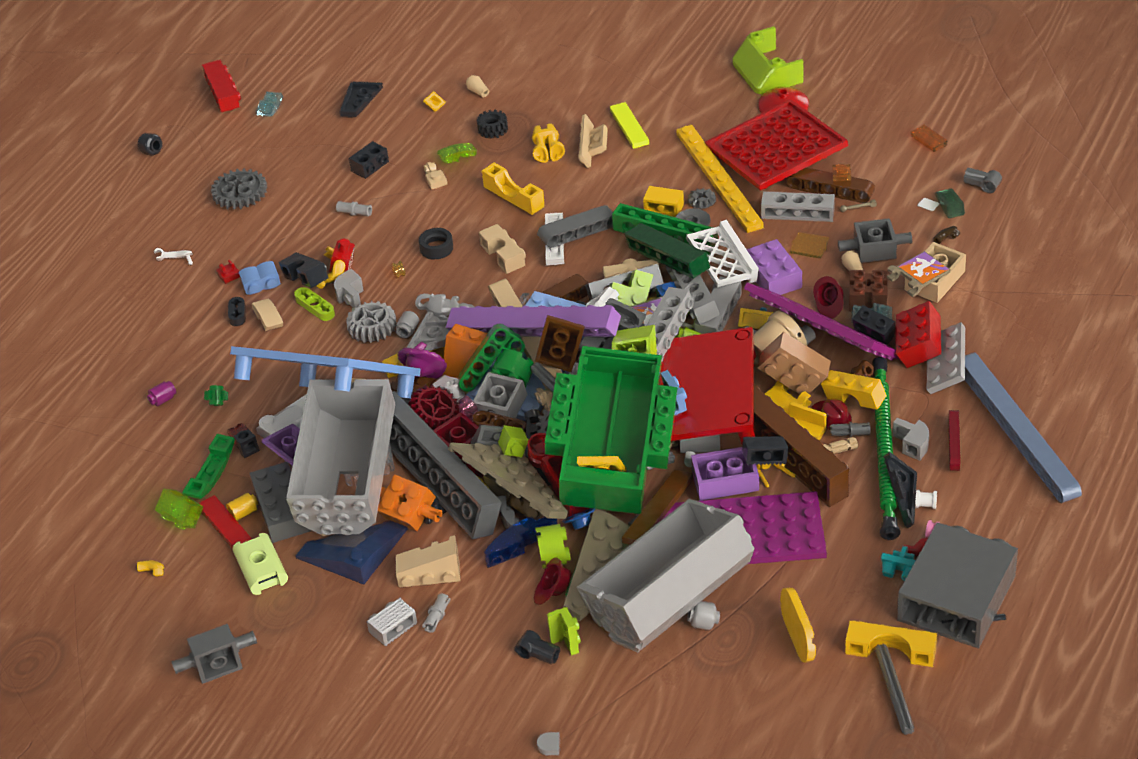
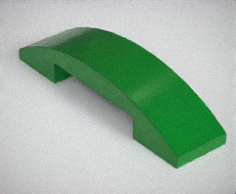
(212, 469)

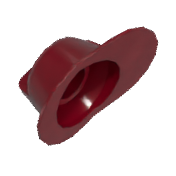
(828, 297)
(835, 411)
(553, 582)

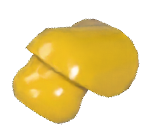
(150, 565)

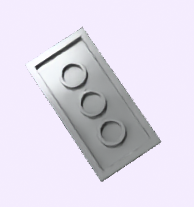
(950, 365)

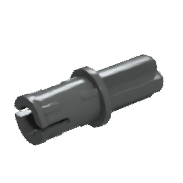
(850, 429)

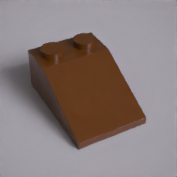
(559, 343)

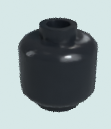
(150, 143)

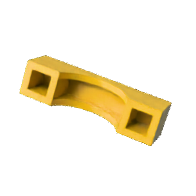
(499, 182)
(916, 644)

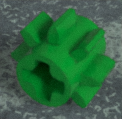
(216, 395)

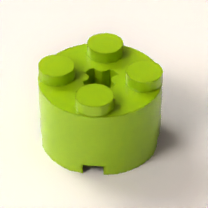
(552, 544)

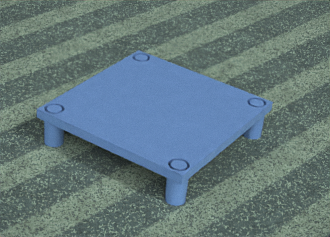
(309, 364)

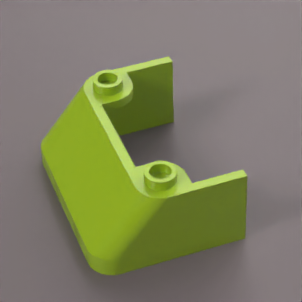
(758, 70)

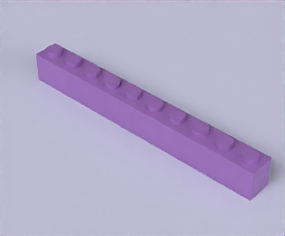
(530, 321)

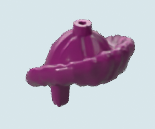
(429, 362)

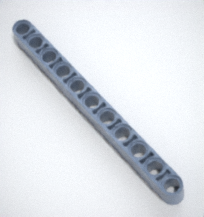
(1020, 430)

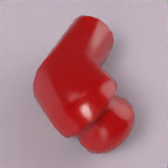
(916, 549)

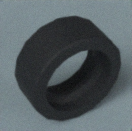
(439, 251)

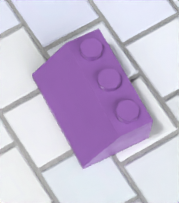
(284, 442)

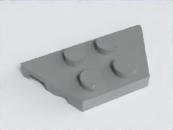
(431, 332)

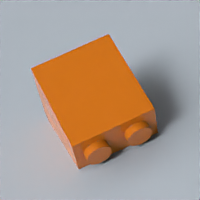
(459, 347)

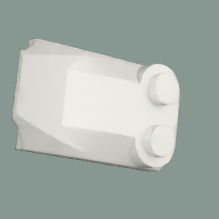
(292, 414)

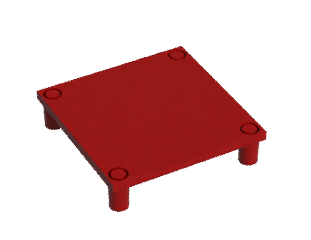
(718, 383)

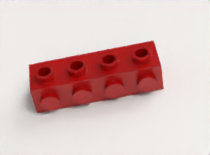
(221, 85)

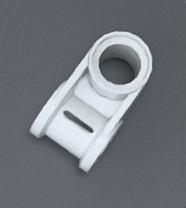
(451, 385)

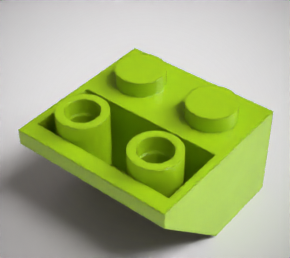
(636, 340)

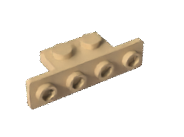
(591, 140)

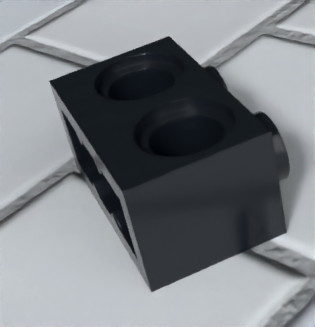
(368, 159)
(874, 325)

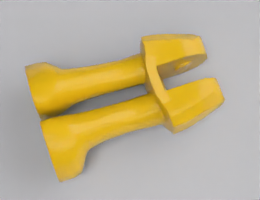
(544, 136)

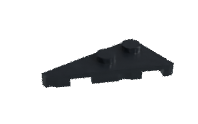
(904, 486)

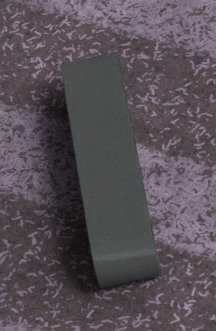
(576, 226)

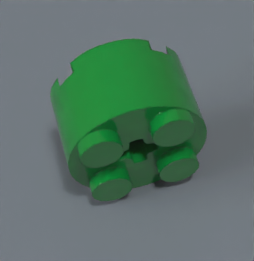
(513, 365)

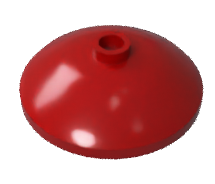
(781, 94)

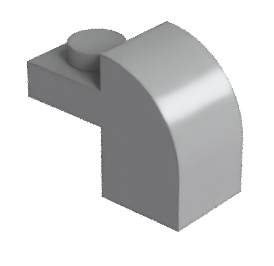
(348, 287)
(914, 437)

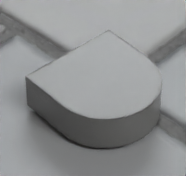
(549, 743)

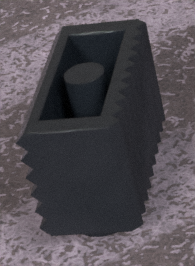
(765, 450)

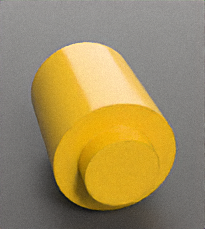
(242, 506)

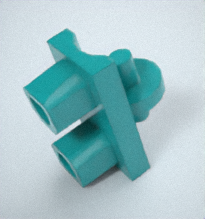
(899, 560)

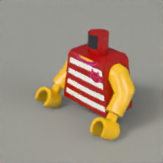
(341, 260)

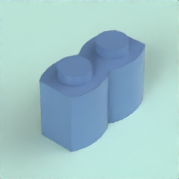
(259, 277)

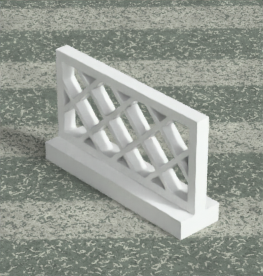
(735, 251)

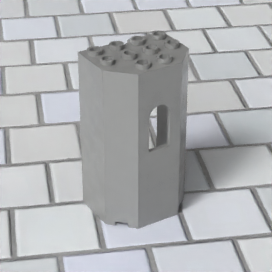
(341, 436)
(666, 573)

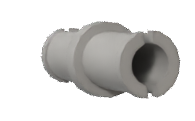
(354, 208)
(436, 612)

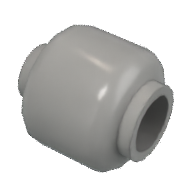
(703, 615)

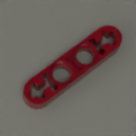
(954, 440)

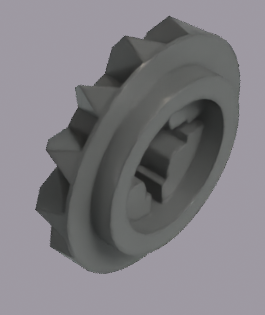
(701, 203)

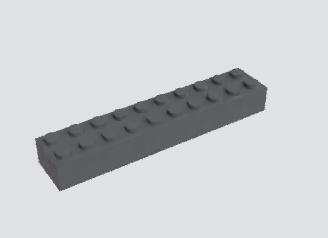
(442, 472)

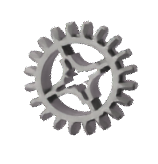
(371, 322)

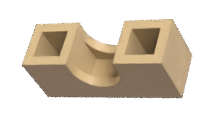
(508, 253)

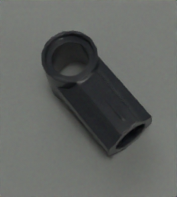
(532, 645)

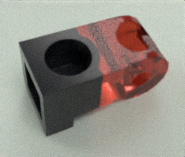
(244, 440)

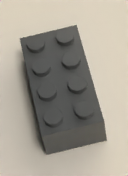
(271, 492)

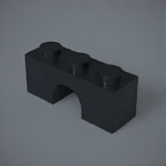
(307, 269)

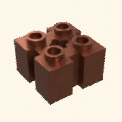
(868, 288)

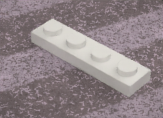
(554, 255)

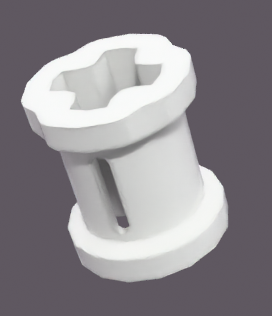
(926, 499)

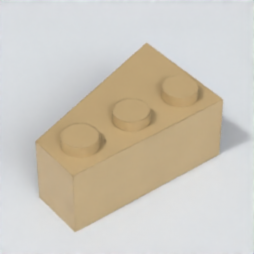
(429, 565)

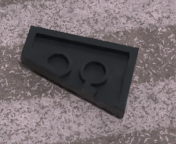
(358, 97)

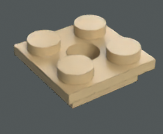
(544, 397)

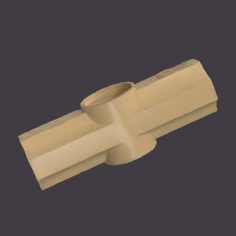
(627, 266)

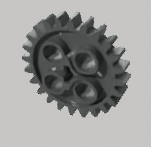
(231, 193)

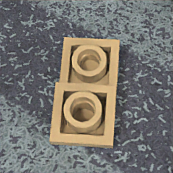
(267, 314)

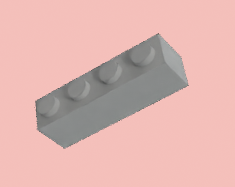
(725, 299)

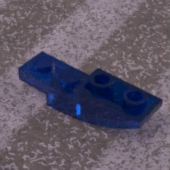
(514, 539)

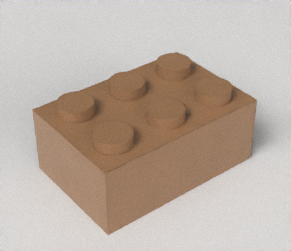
(794, 364)

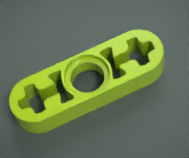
(328, 309)

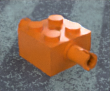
(407, 503)

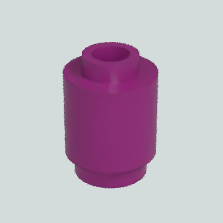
(161, 393)

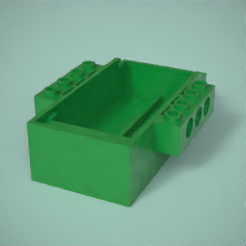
(610, 411)

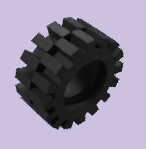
(492, 124)

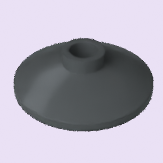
(695, 215)

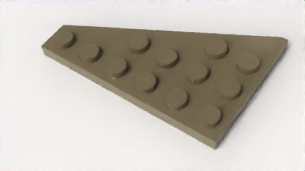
(513, 474)
(600, 546)

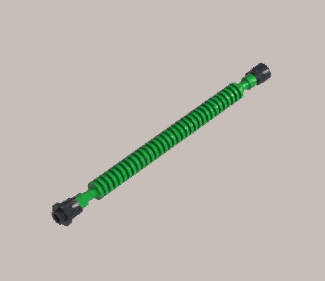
(889, 527)

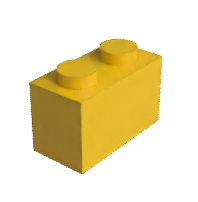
(663, 200)

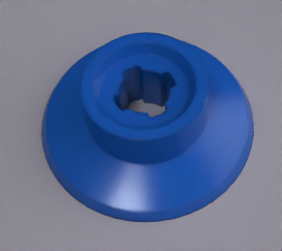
(580, 519)

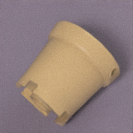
(775, 325)

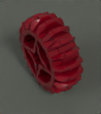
(434, 405)

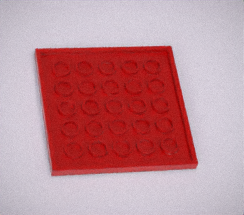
(776, 144)

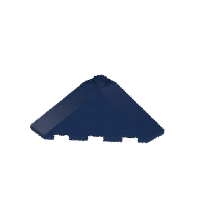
(354, 554)

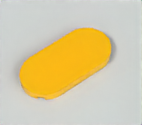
(797, 624)

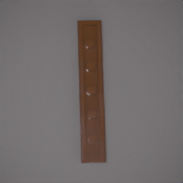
(658, 505)

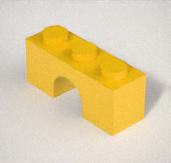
(865, 389)

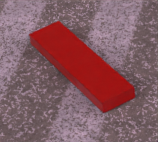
(224, 521)

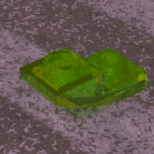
(453, 152)

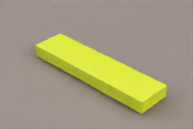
(629, 125)

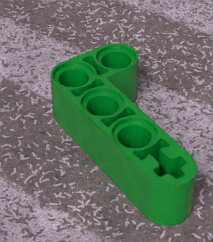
(488, 358)

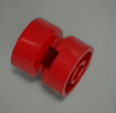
(536, 449)

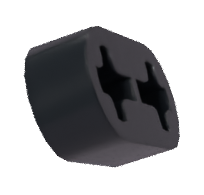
(240, 311)

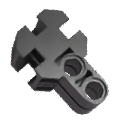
(629, 319)

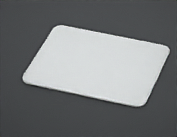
(928, 204)

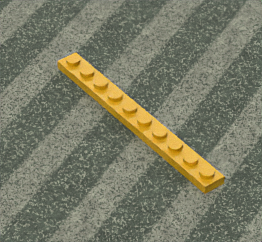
(720, 179)

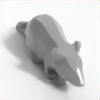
(439, 304)

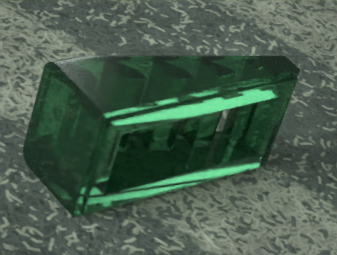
(950, 203)

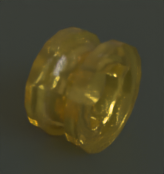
(398, 269)

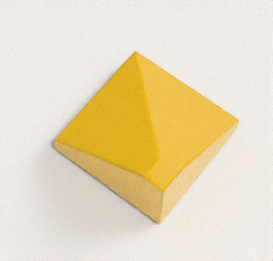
(434, 101)

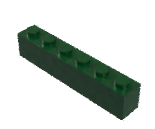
(667, 250)

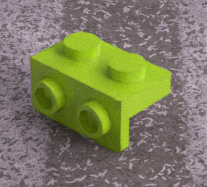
(565, 628)

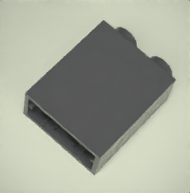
(959, 580)

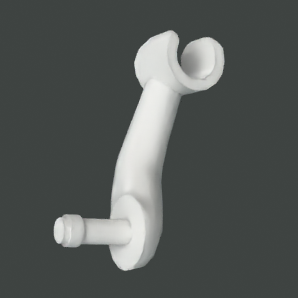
(175, 254)

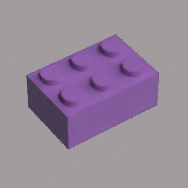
(776, 268)
(723, 474)

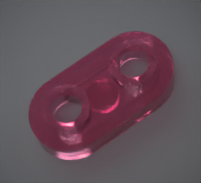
(467, 407)

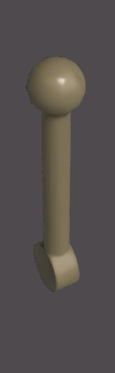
(872, 203)

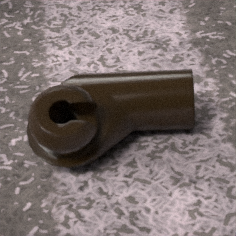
(943, 234)

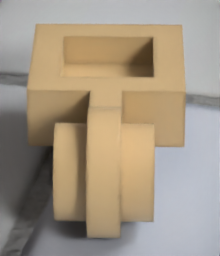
(433, 177)

